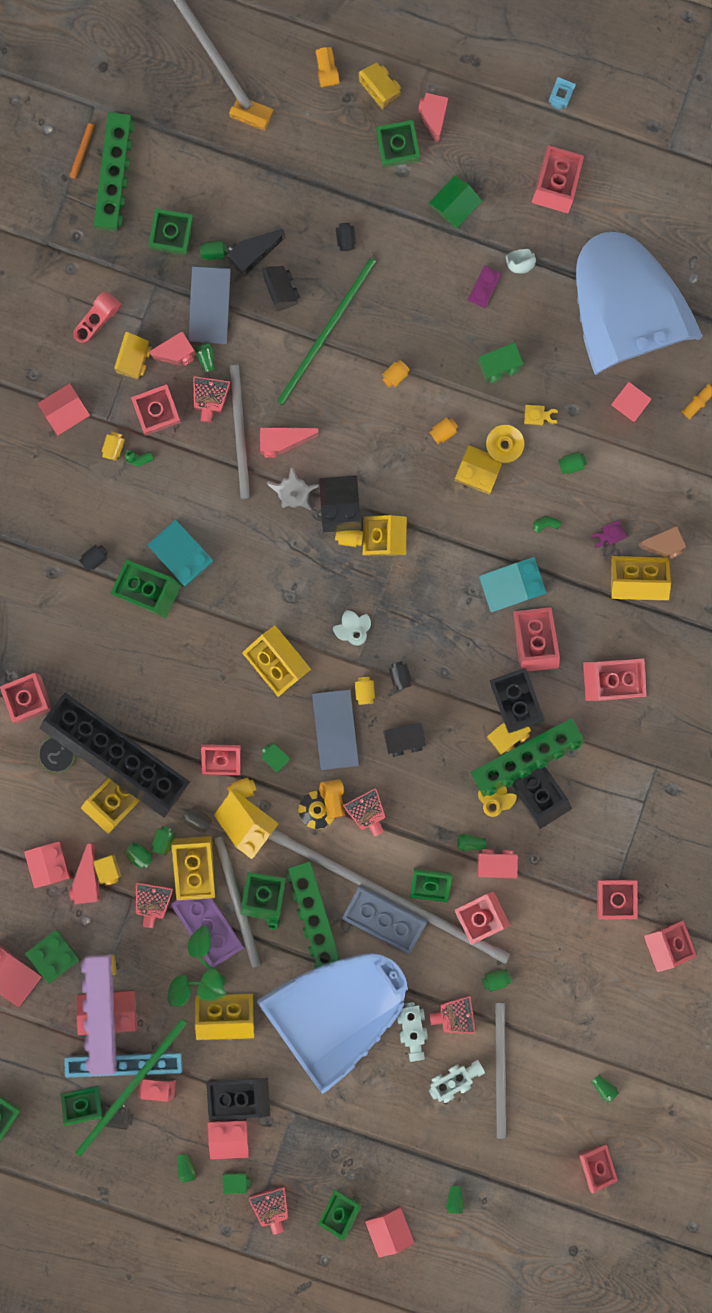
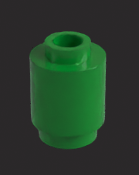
(213, 250)
(572, 463)
(162, 840)
(138, 855)
(496, 980)

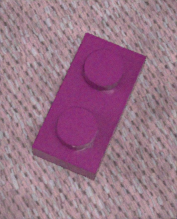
(484, 287)

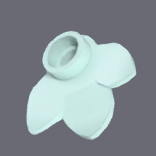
(353, 624)

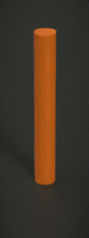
(82, 150)

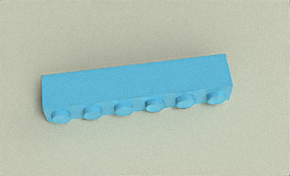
(127, 1064)

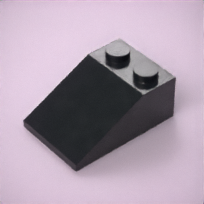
(253, 250)
(280, 287)
(339, 504)
(517, 700)
(404, 739)
(542, 797)
(238, 1099)

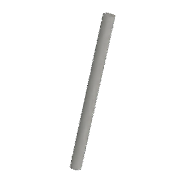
(213, 53)
(239, 432)
(237, 900)
(500, 1070)

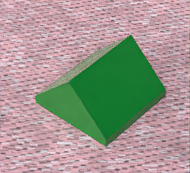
(455, 201)
(430, 885)
(81, 1106)
(339, 1214)

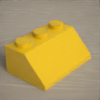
(640, 578)
(276, 660)
(225, 1018)

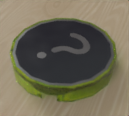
(55, 756)

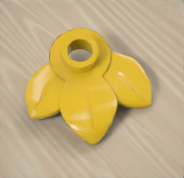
(501, 799)

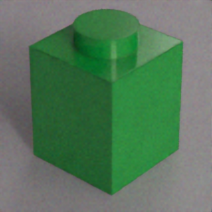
(274, 757)
(235, 1182)

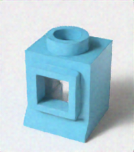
(561, 93)

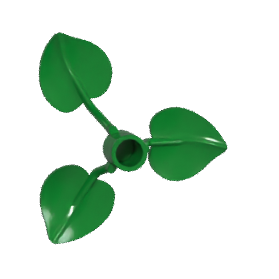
(212, 982)

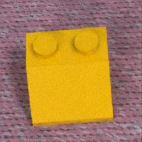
(379, 85)
(132, 356)
(478, 470)
(384, 535)

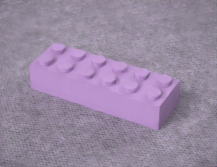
(100, 1014)

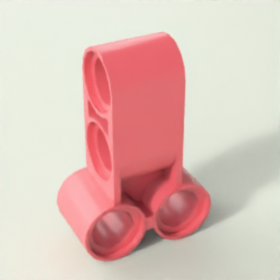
(106, 307)

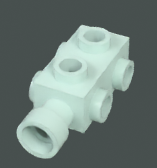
(413, 1026)
(452, 1084)

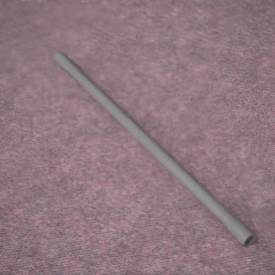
(284, 840)

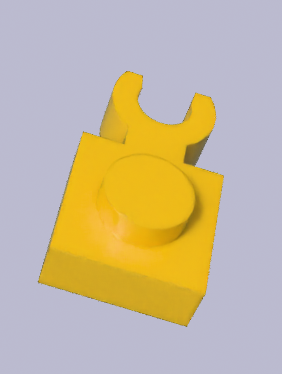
(535, 415)

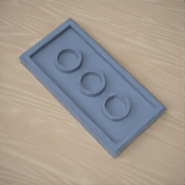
(209, 304)
(335, 729)
(384, 919)

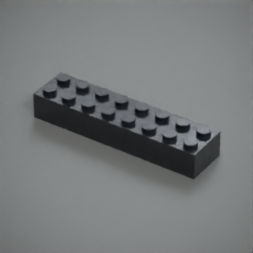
(114, 754)

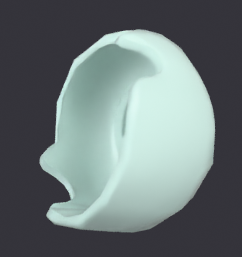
(521, 261)

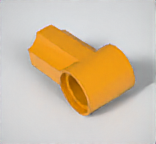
(327, 71)
(332, 794)

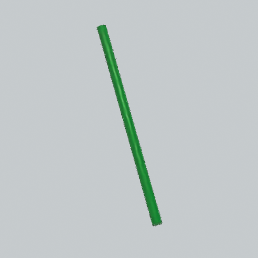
(326, 331)
(131, 1087)

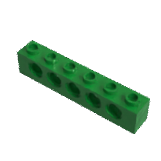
(114, 123)
(531, 748)
(306, 871)

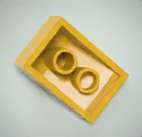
(109, 805)
(244, 823)
(193, 867)

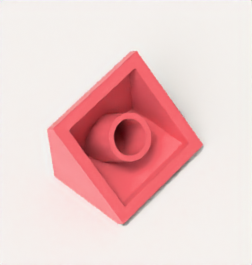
(63, 409)
(221, 759)
(598, 1168)
(389, 1232)

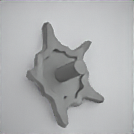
(293, 491)

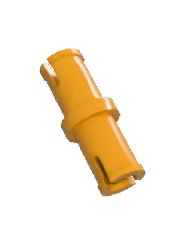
(698, 402)

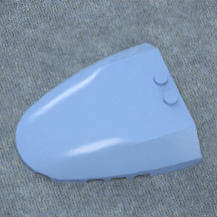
(627, 302)
(336, 1013)

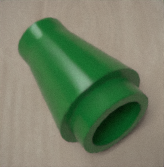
(205, 356)
(469, 842)
(605, 1089)
(185, 1169)
(455, 1200)

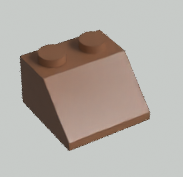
(665, 544)

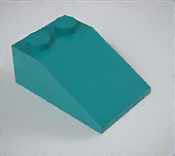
(180, 553)
(512, 584)

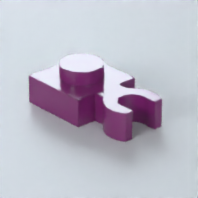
(611, 533)

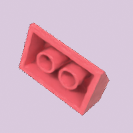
(124, 1012)

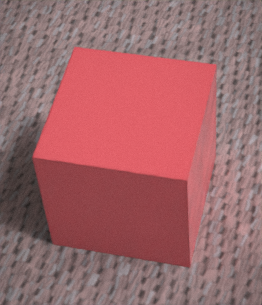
(631, 402)

